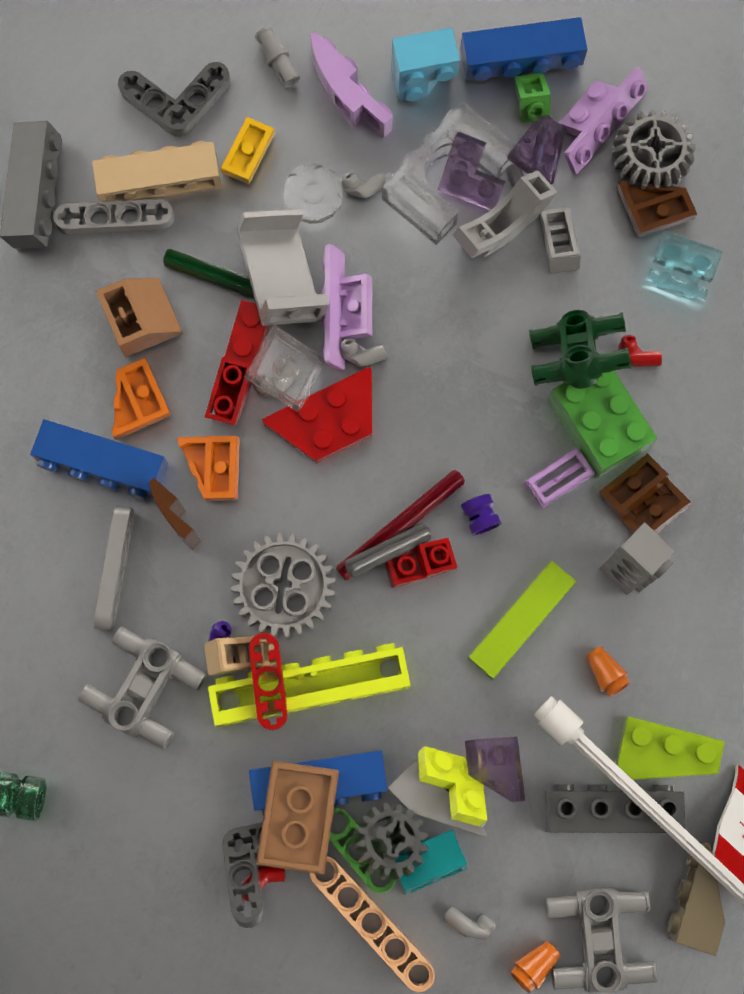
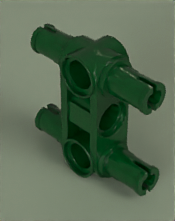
(580, 360)

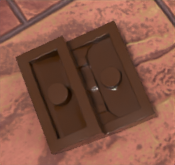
(645, 495)
(172, 511)

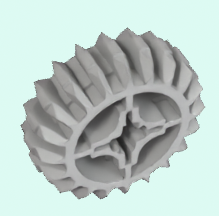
(666, 141)

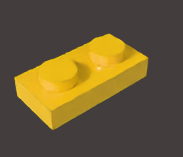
(248, 150)

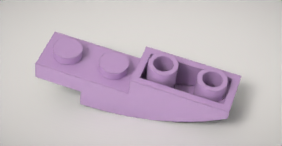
(341, 84)

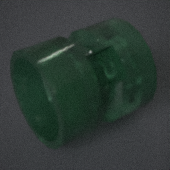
(22, 796)

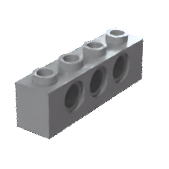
(639, 560)

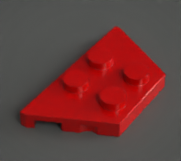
(329, 418)

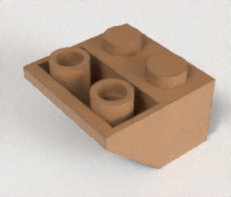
(138, 313)

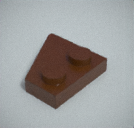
(656, 207)

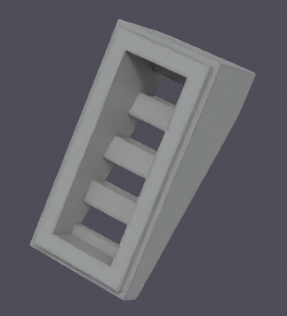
(561, 258)

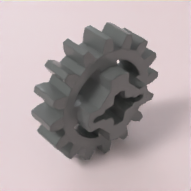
(378, 848)

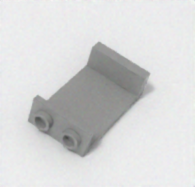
(279, 267)

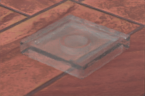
(285, 368)

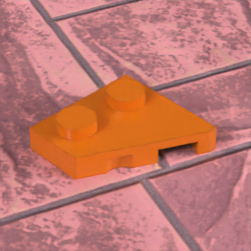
(214, 465)

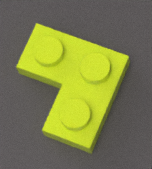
(451, 773)

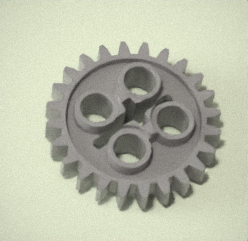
(254, 580)

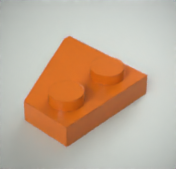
(137, 399)

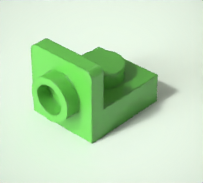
(533, 96)

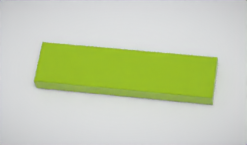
(522, 620)

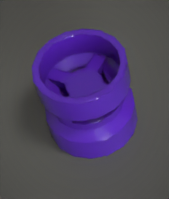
(481, 514)

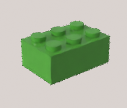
(603, 422)

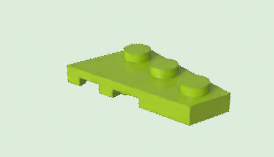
(663, 751)

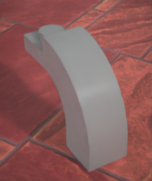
(508, 218)

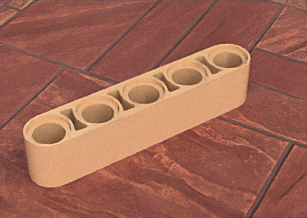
(376, 939)

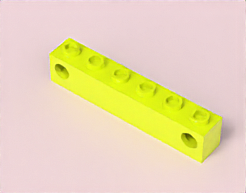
(313, 685)

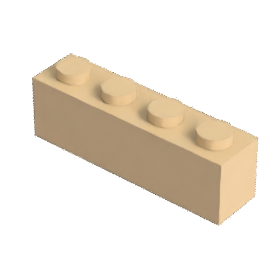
(157, 173)

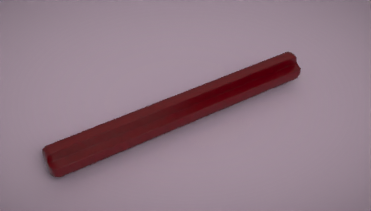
(410, 515)

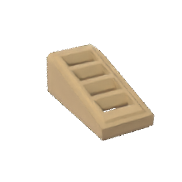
(220, 657)

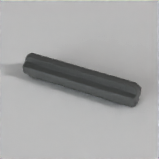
(387, 550)

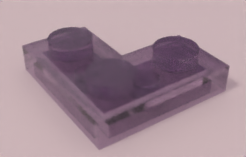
(464, 179)

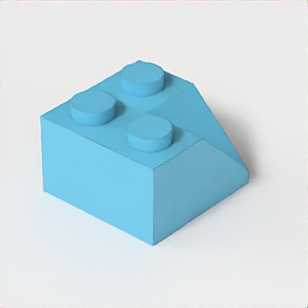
(422, 61)

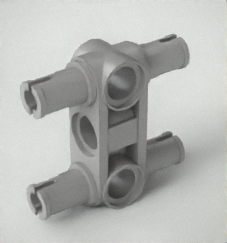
(142, 687)
(601, 940)

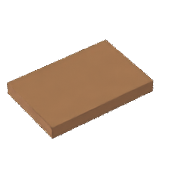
(297, 817)

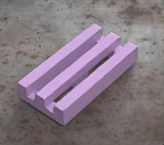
(538, 492)

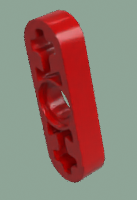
(256, 657)

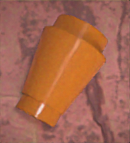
(608, 672)
(535, 966)

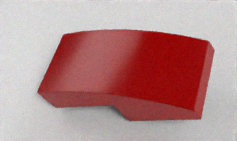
(421, 563)

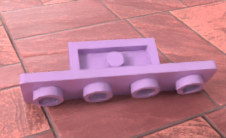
(598, 115)
(348, 309)

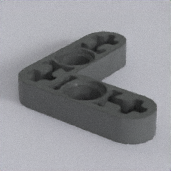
(174, 108)
(241, 860)

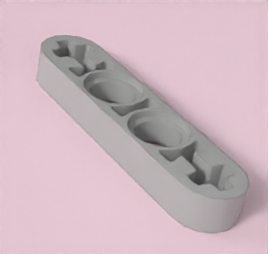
(114, 211)
(113, 568)

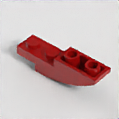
(230, 386)

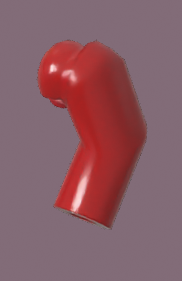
(637, 356)
(267, 875)

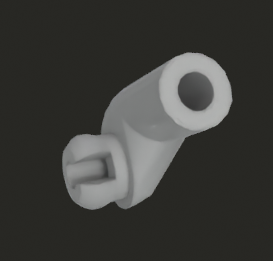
(467, 927)

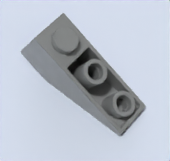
(427, 799)

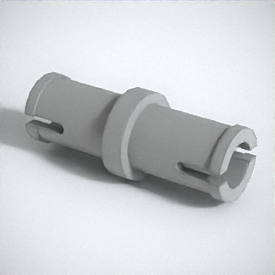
(277, 57)

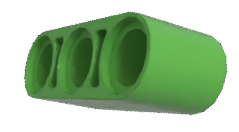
(342, 842)

